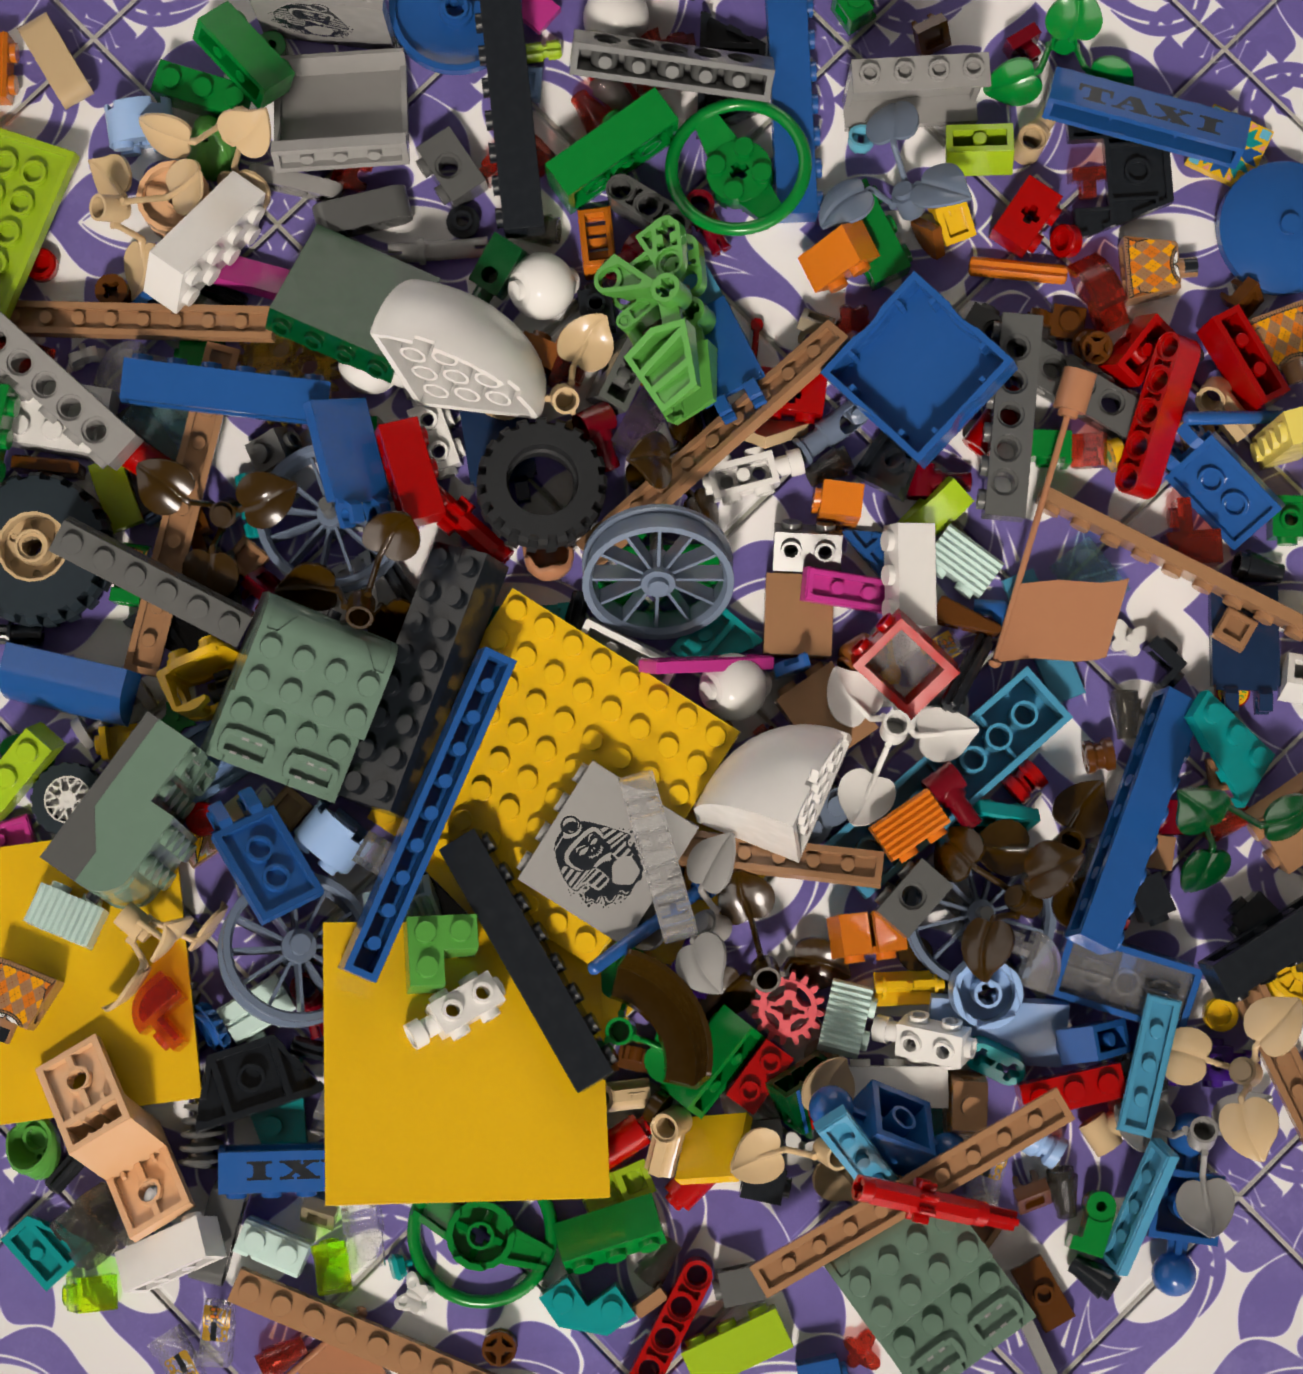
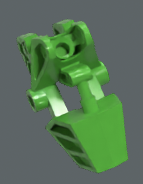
(673, 357)

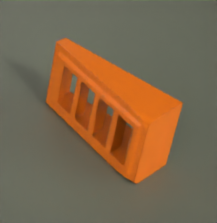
(594, 260)

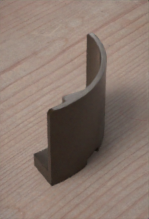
(673, 1012)

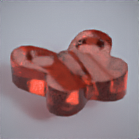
(853, 318)
(861, 1350)

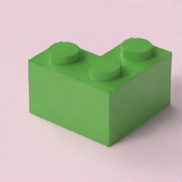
(429, 942)

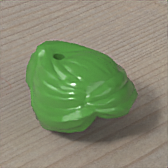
(212, 154)
(34, 1148)

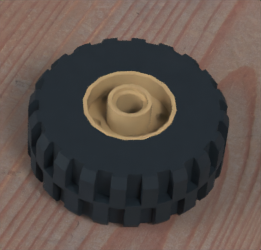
(45, 586)

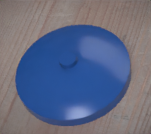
(439, 34)
(1263, 227)

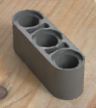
(640, 199)
(365, 211)
(230, 1217)

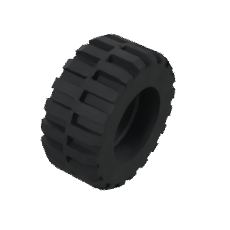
(548, 441)

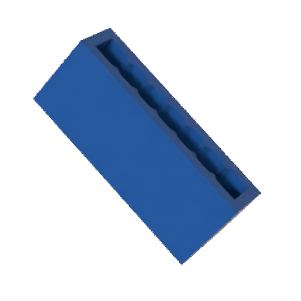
(68, 684)

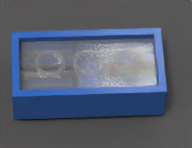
(1122, 978)

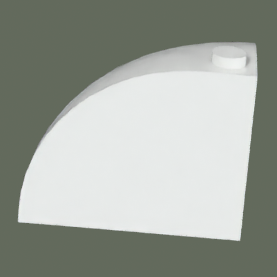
(458, 351)
(775, 787)

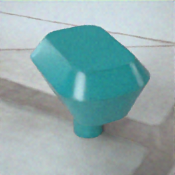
(398, 1266)

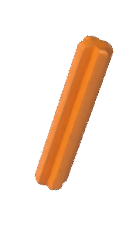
(1017, 270)

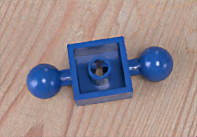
(892, 1120)
(1173, 1270)

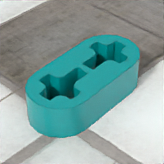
(997, 1054)

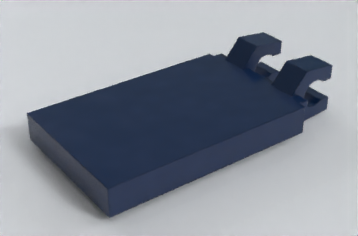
(477, 434)
(1252, 669)

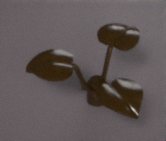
(651, 463)
(261, 496)
(313, 583)
(1078, 808)
(1049, 867)
(753, 897)

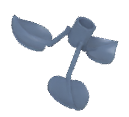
(939, 185)

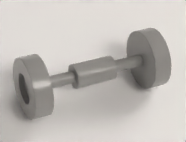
(84, 731)

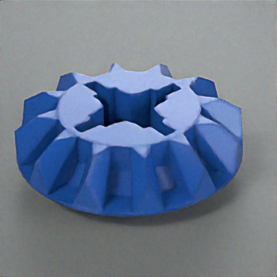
(211, 1027)

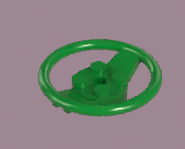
(732, 155)
(506, 1246)

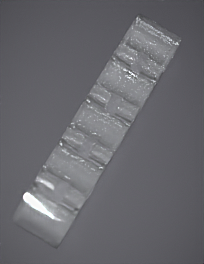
(658, 856)

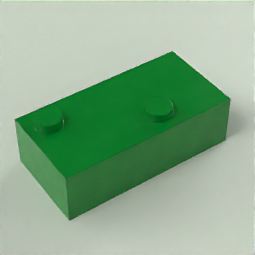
(613, 148)

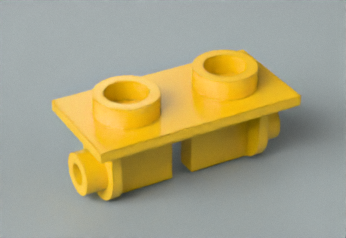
(906, 987)

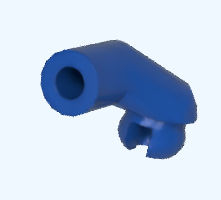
(992, 607)

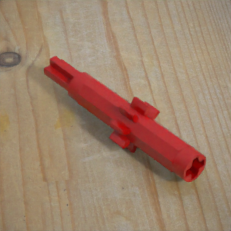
(461, 520)
(924, 1201)

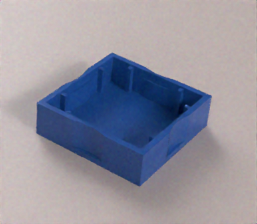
(919, 370)

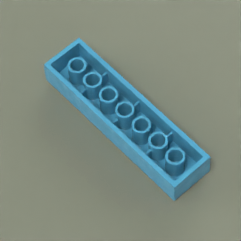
(1010, 730)

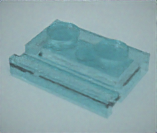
(158, 427)
(1085, 564)

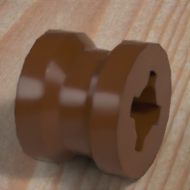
(119, 295)
(1100, 346)
(1098, 755)
(499, 1353)

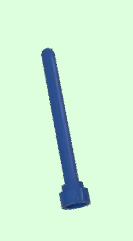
(1230, 417)
(635, 937)

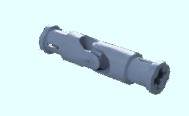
(828, 431)

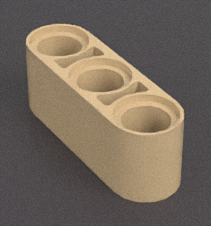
(55, 60)

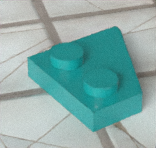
(992, 811)
(39, 1250)

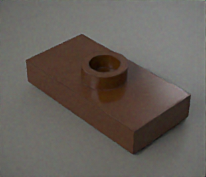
(48, 466)
(1042, 1293)

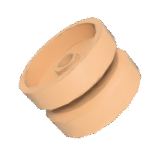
(160, 214)

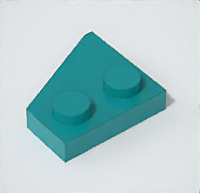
(720, 637)

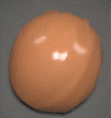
(549, 565)

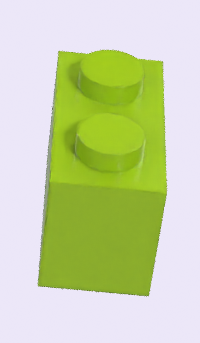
(981, 148)

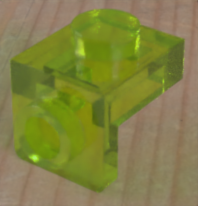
(332, 1267)
(90, 1293)

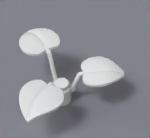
(941, 734)

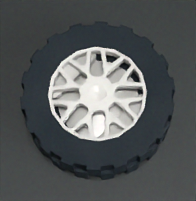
(59, 793)

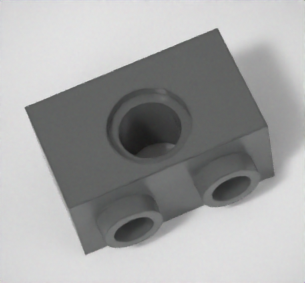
(446, 150)
(931, 889)

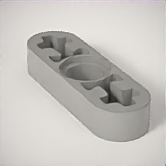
(298, 183)

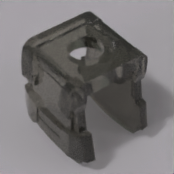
(91, 1228)

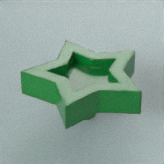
(177, 720)

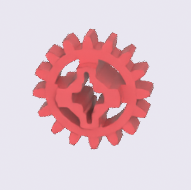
(804, 1010)

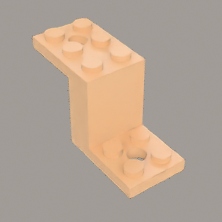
(114, 1137)

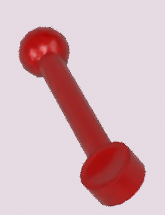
(756, 326)

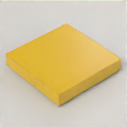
(710, 1148)

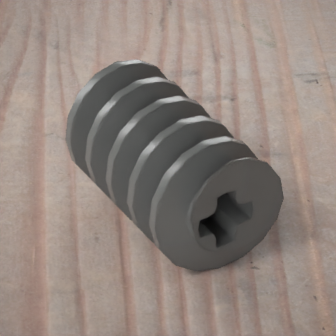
(202, 1144)

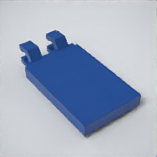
(735, 361)
(348, 458)
(1220, 485)
(263, 858)

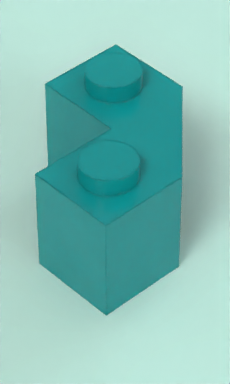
(598, 1315)

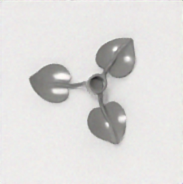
(705, 959)
(1201, 1203)

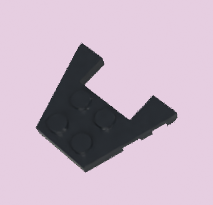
(1135, 182)

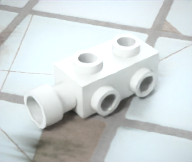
(440, 435)
(741, 471)
(467, 1004)
(921, 1039)

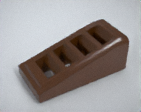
(959, 617)

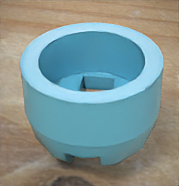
(854, 146)

